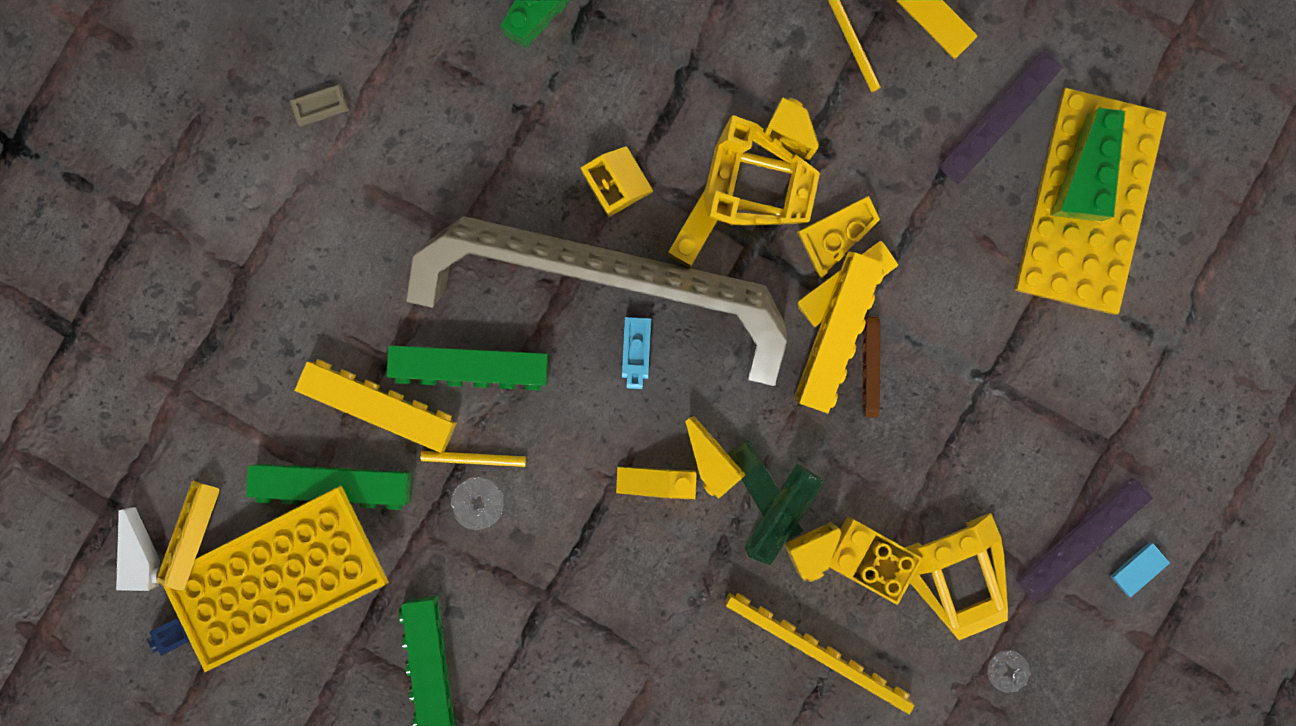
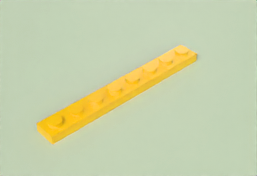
(829, 656)

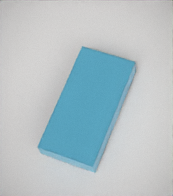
(1140, 569)

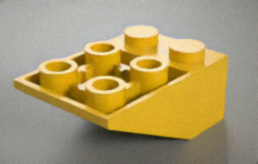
(874, 560)

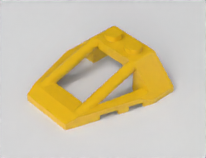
(723, 174)
(953, 548)

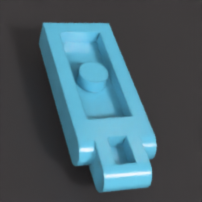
(636, 351)

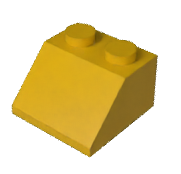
(793, 128)
(814, 551)

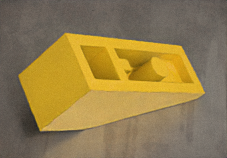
(692, 235)
(714, 464)
(656, 482)

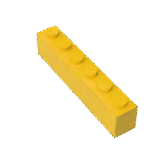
(839, 331)
(376, 406)

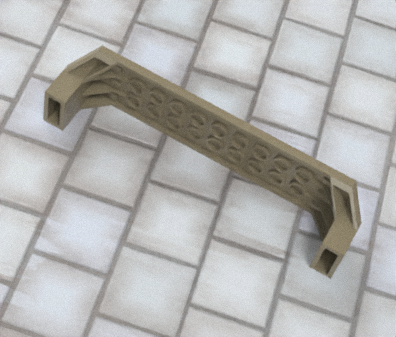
(746, 299)

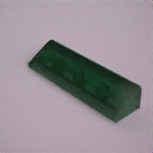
(757, 479)
(783, 515)

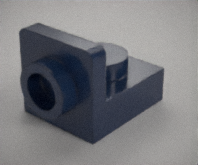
(167, 637)

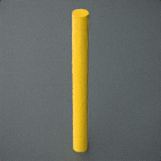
(854, 45)
(468, 458)

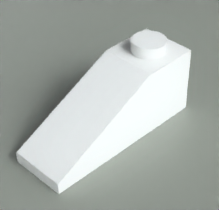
(136, 555)

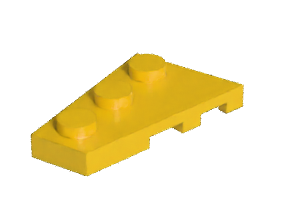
(835, 234)

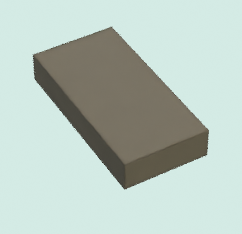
(319, 105)

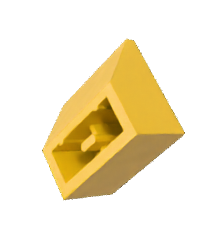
(616, 180)

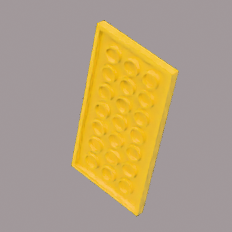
(1080, 258)
(276, 579)

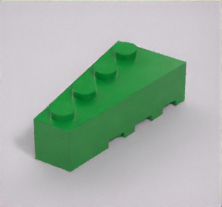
(529, 18)
(1094, 170)

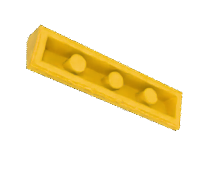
(941, 24)
(816, 302)
(187, 536)

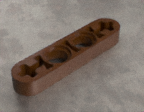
(871, 367)

